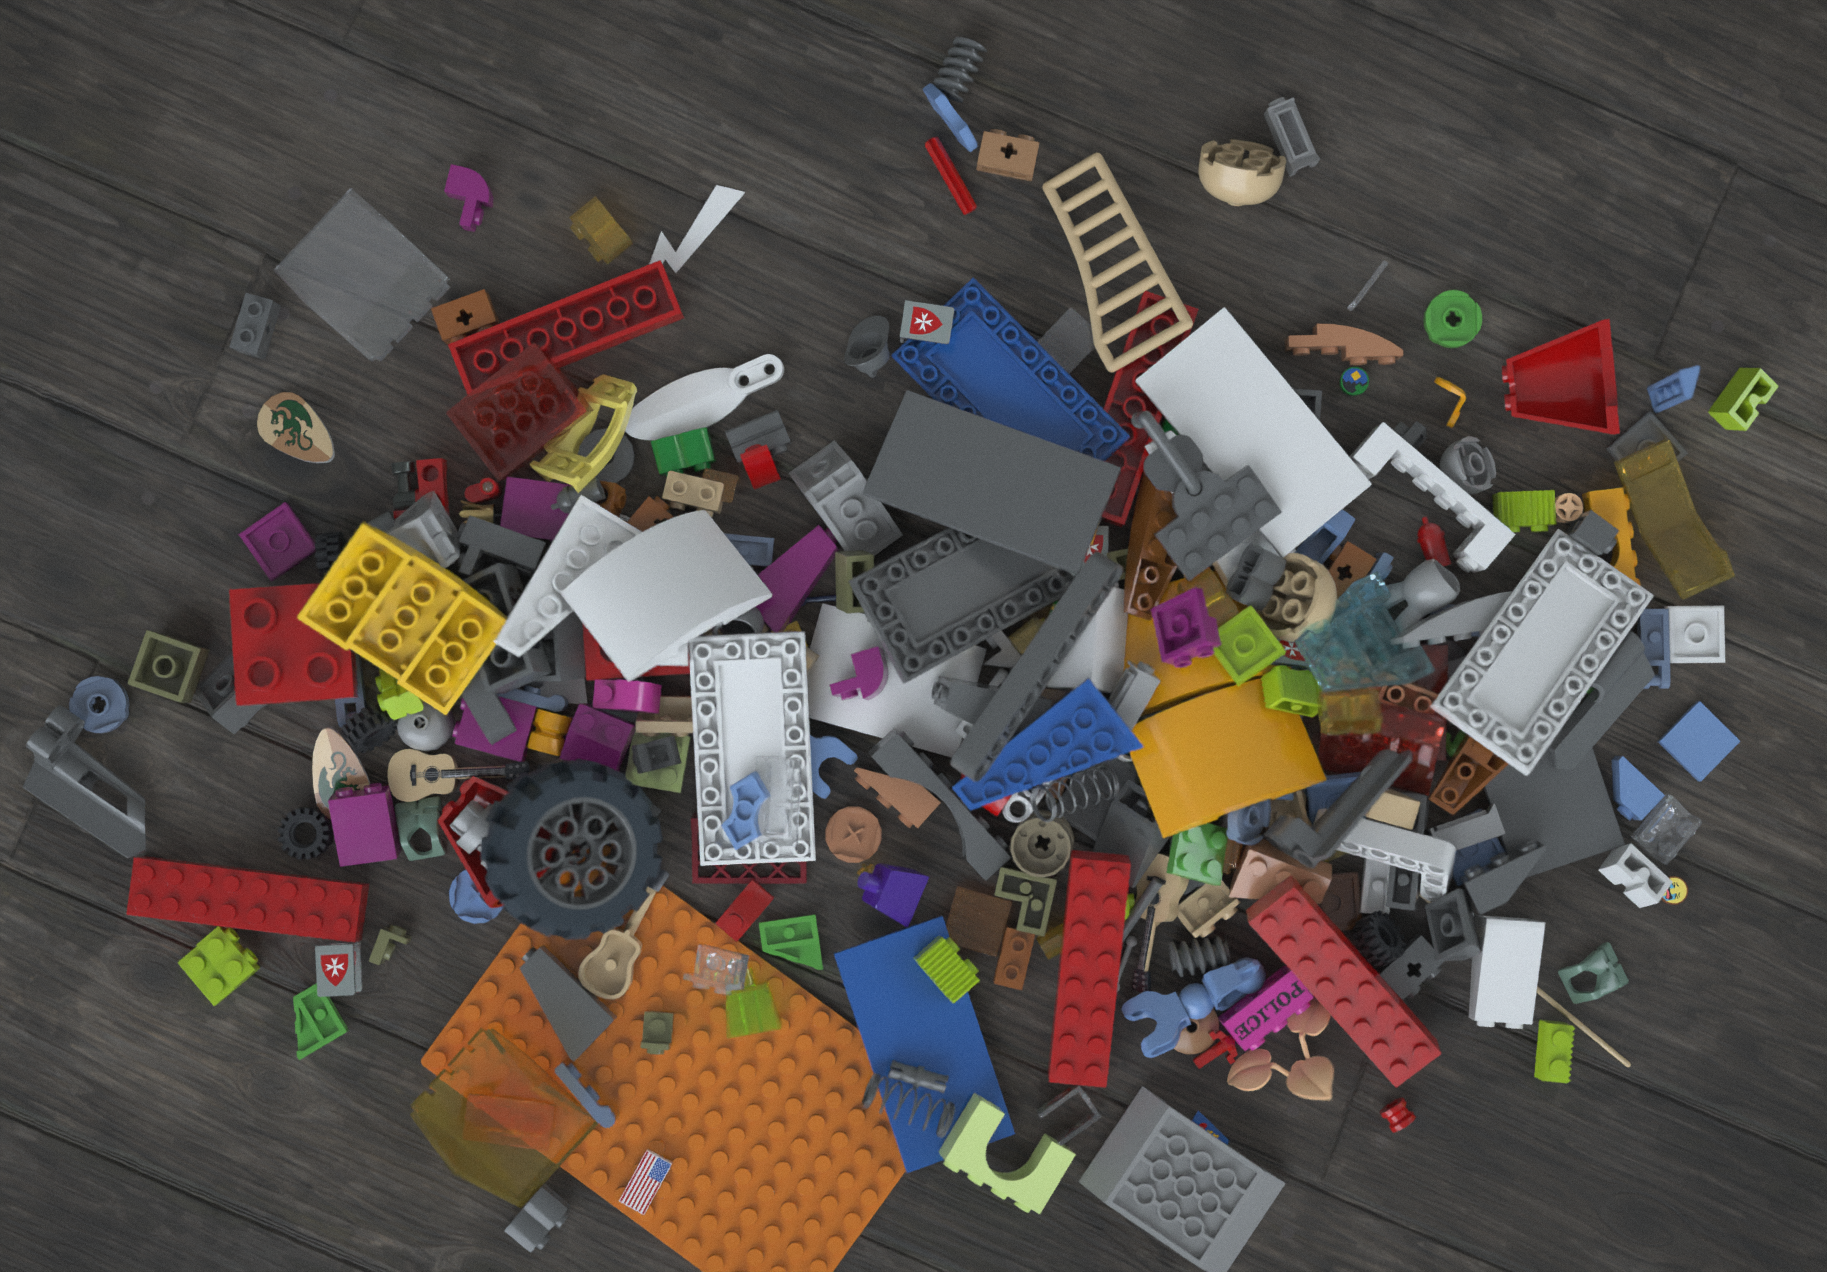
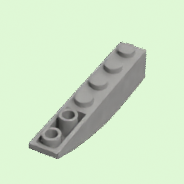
(1453, 621)

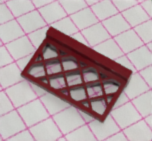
(742, 879)

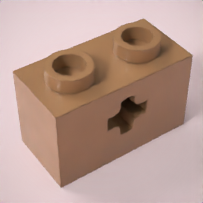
(993, 159)

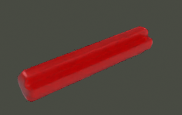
(950, 175)

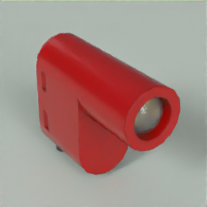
(483, 491)

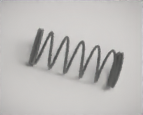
(1054, 807)
(872, 1088)

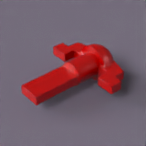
(1226, 1043)

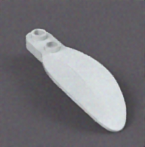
(699, 399)

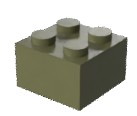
(168, 666)

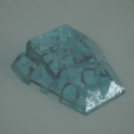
(1356, 644)

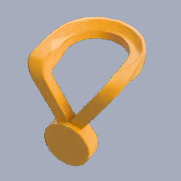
(1454, 389)

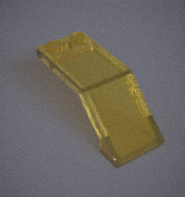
(1670, 520)

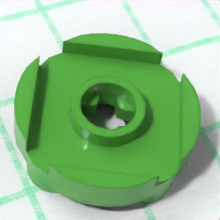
(1463, 307)

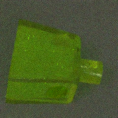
(751, 1009)

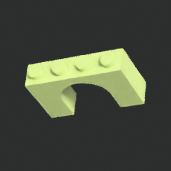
(1028, 1185)

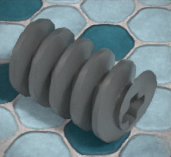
(958, 67)
(1198, 955)

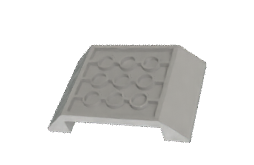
(1181, 1183)

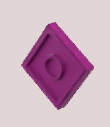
(278, 541)

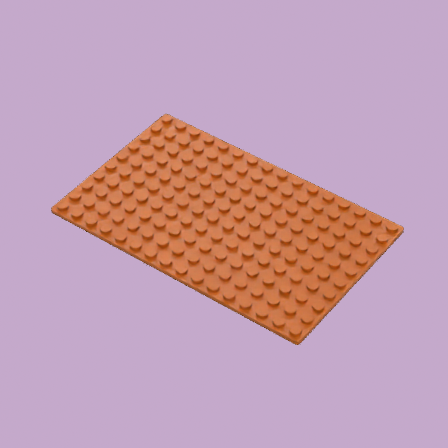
(760, 1127)

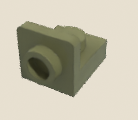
(384, 947)
(657, 1031)

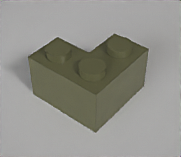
(848, 566)
(1033, 892)

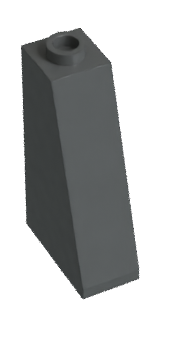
(570, 1008)

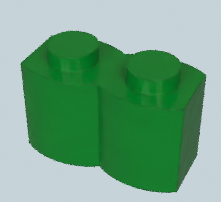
(684, 452)

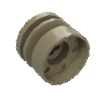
(1038, 858)

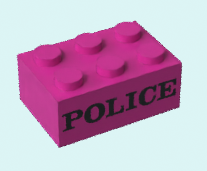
(1266, 1009)

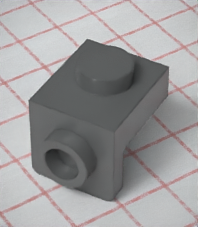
(656, 754)

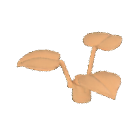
(1307, 1078)

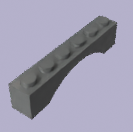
(901, 762)

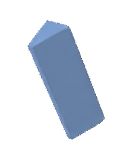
(1673, 389)

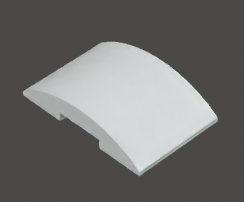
(663, 591)
(899, 705)

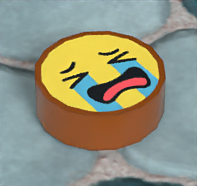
(1676, 892)

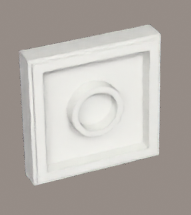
(1696, 634)

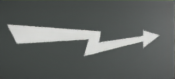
(714, 210)

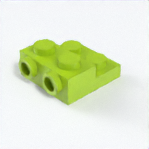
(219, 964)

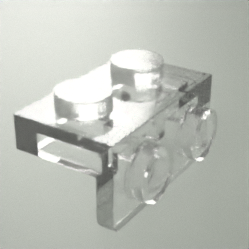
(1666, 830)
(718, 969)

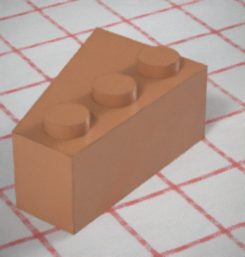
(1265, 867)

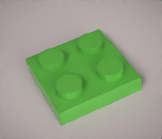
(1199, 854)

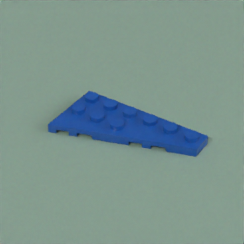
(1063, 740)

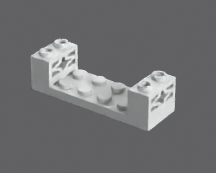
(1488, 534)

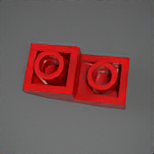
(759, 465)

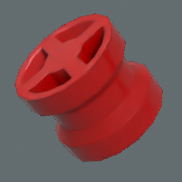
(1397, 1114)

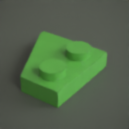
(793, 939)
(315, 1021)

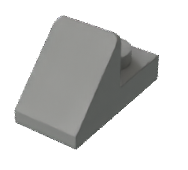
(1007, 656)

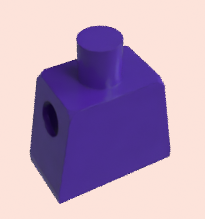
(893, 891)

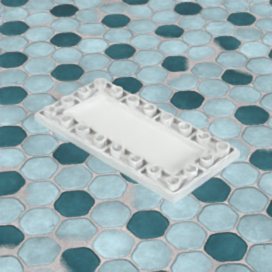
(1247, 414)
(1542, 652)
(745, 705)

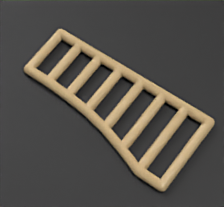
(1092, 283)

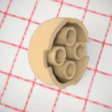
(1237, 185)
(1299, 598)

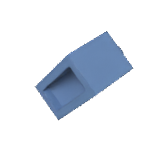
(1327, 537)
(1632, 790)

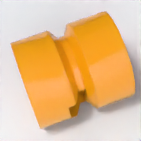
(549, 732)

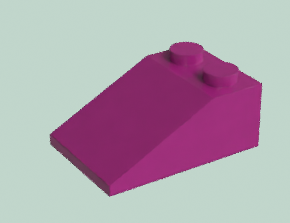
(598, 737)

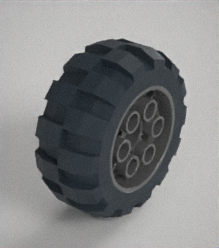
(545, 800)

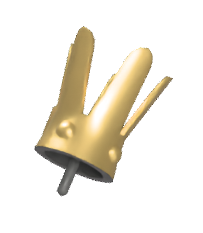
(483, 512)

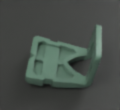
(420, 815)
(1602, 963)

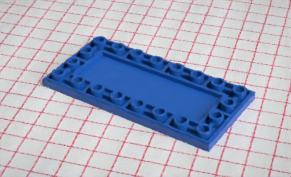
(1008, 378)
(914, 1023)

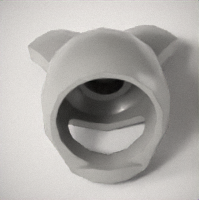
(1425, 590)

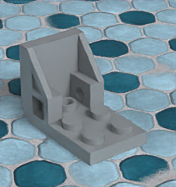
(835, 492)
(428, 530)

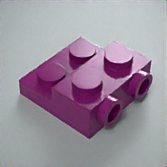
(1185, 628)

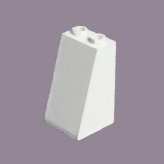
(1099, 650)
(1505, 970)

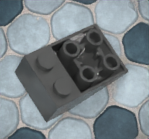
(1131, 830)
(1498, 880)

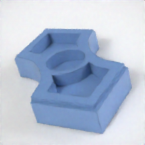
(949, 115)
(747, 800)

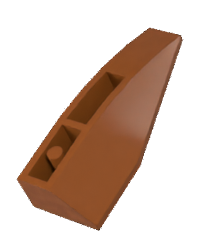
(1148, 563)
(1466, 775)

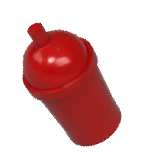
(1433, 542)

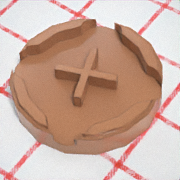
(853, 834)

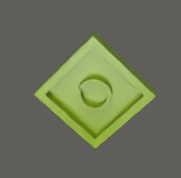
(1246, 646)

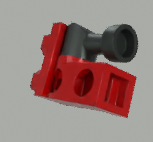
(430, 477)

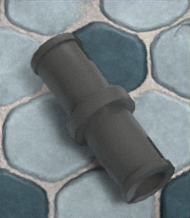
(918, 1076)

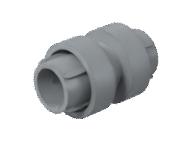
(472, 826)

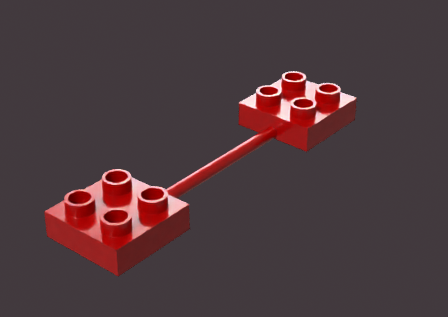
(291, 662)

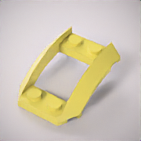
(562, 458)

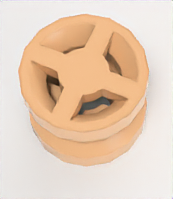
(1572, 508)

